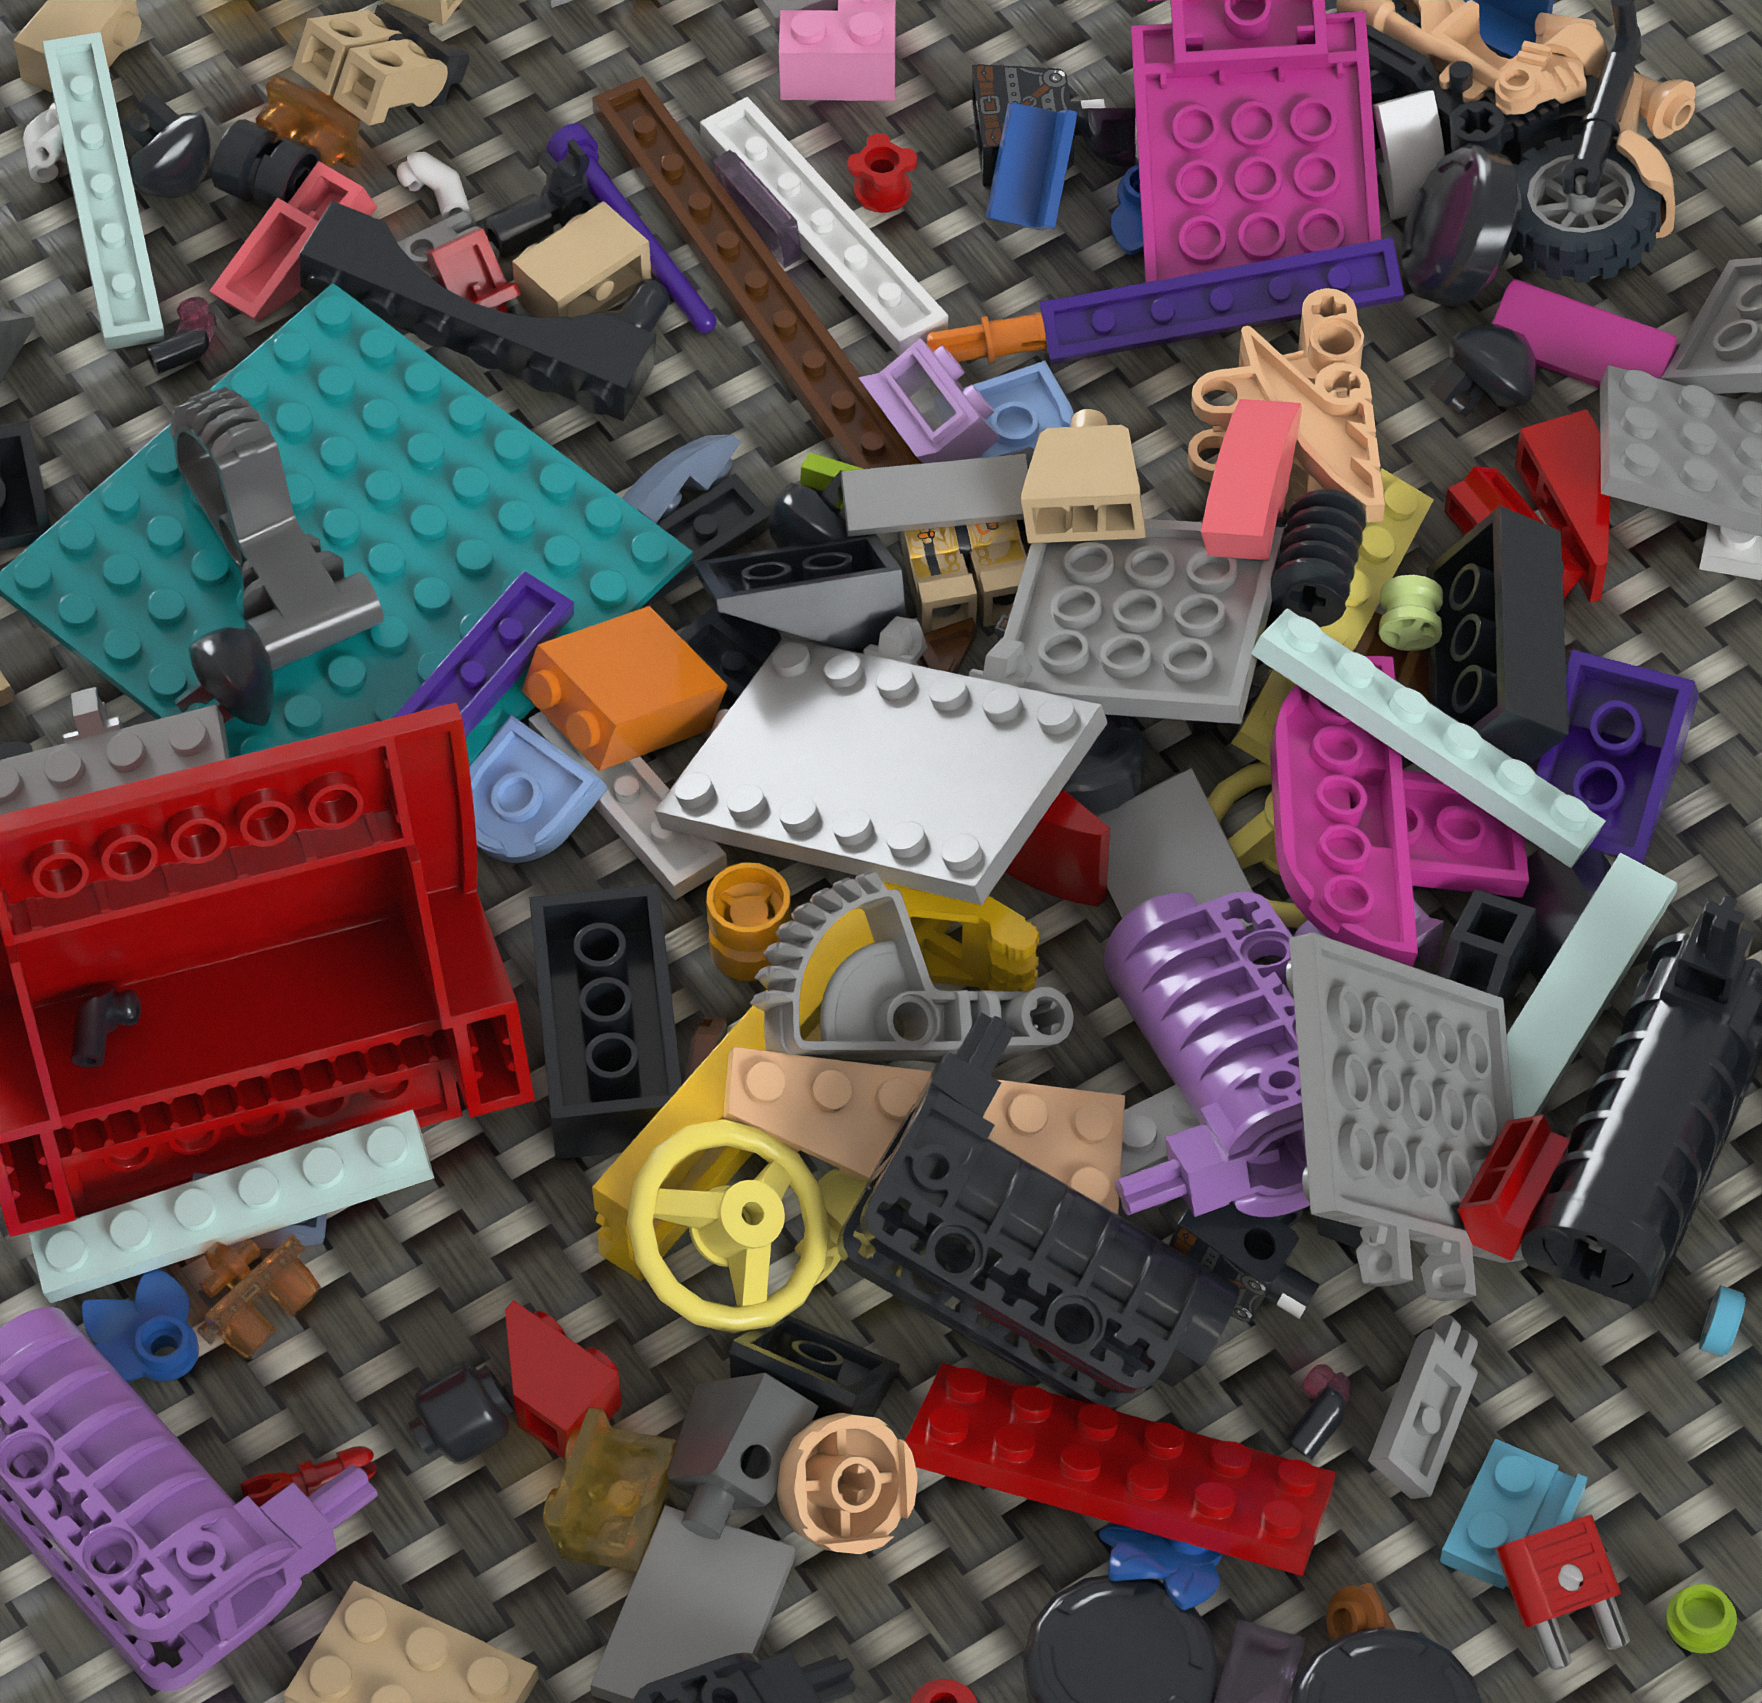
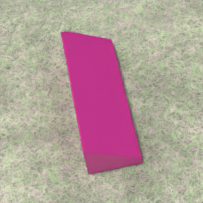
(1580, 337)

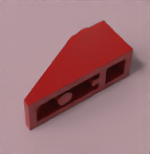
(1563, 476)

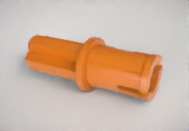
(992, 338)

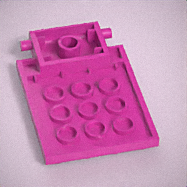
(1252, 134)

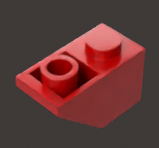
(555, 1378)

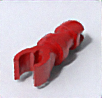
(308, 1476)

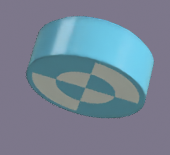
(1722, 1321)

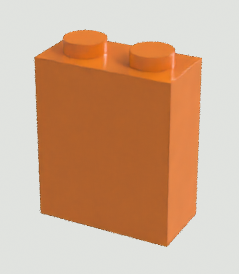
(623, 688)

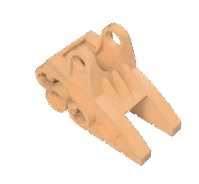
(1337, 420)

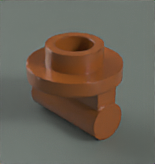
(1356, 1610)

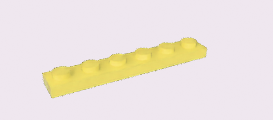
(1378, 560)

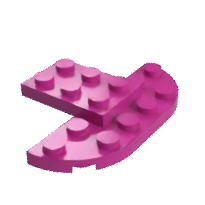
(1366, 831)

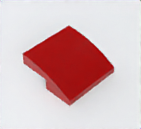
(1066, 854)

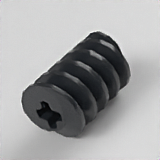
(1318, 556)

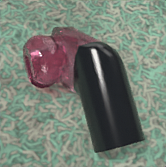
(190, 340)
(1325, 1413)

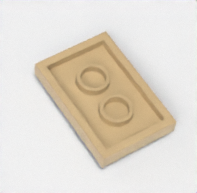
(399, 1655)

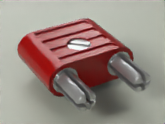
(1558, 1575)

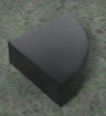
(1109, 134)

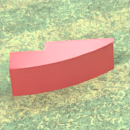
(268, 263)
(1251, 479)

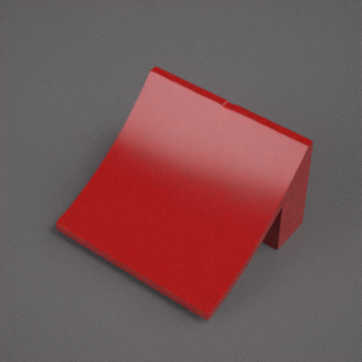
(293, 958)

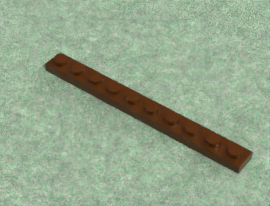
(750, 277)

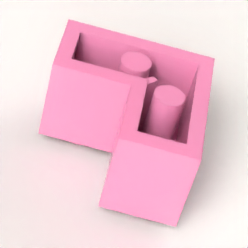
(839, 52)

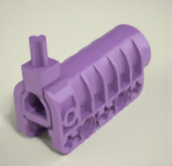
(1225, 1043)
(145, 1509)

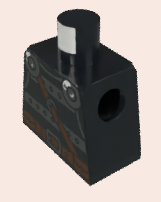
(1032, 86)
(1249, 1254)

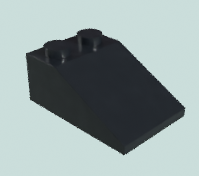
(818, 590)

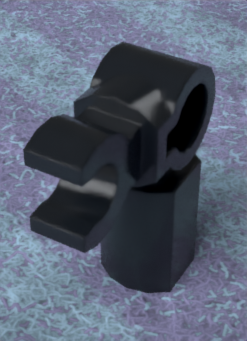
(534, 216)

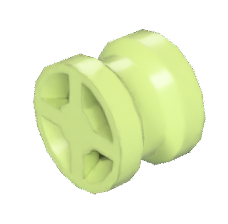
(1410, 612)

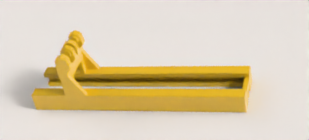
(993, 955)

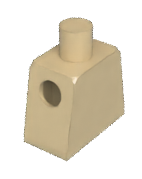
(1083, 484)

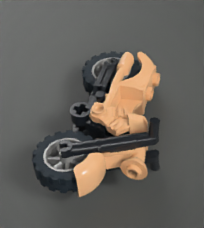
(1557, 112)

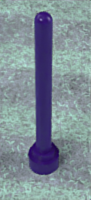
(604, 190)

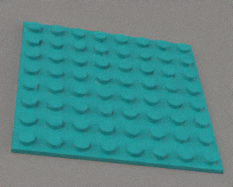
(390, 473)

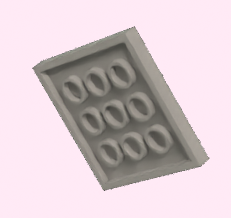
(1144, 623)

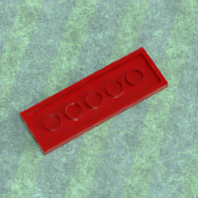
(1121, 1468)

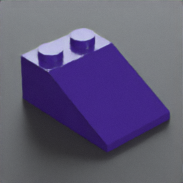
(1621, 747)

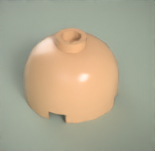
(846, 1483)

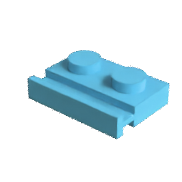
(1508, 1501)

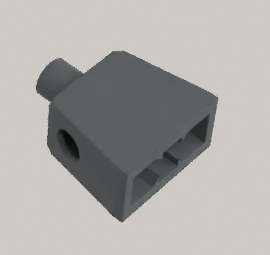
(734, 1447)

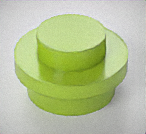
(1701, 1618)

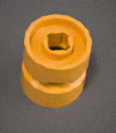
(743, 914)

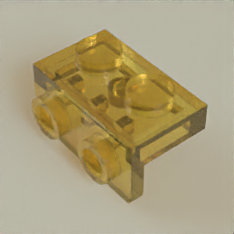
(608, 1494)

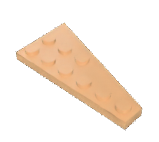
(854, 1108)

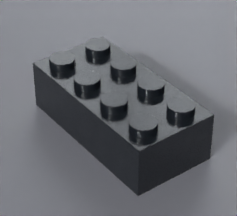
(1503, 635)
(604, 1015)

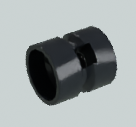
(260, 165)

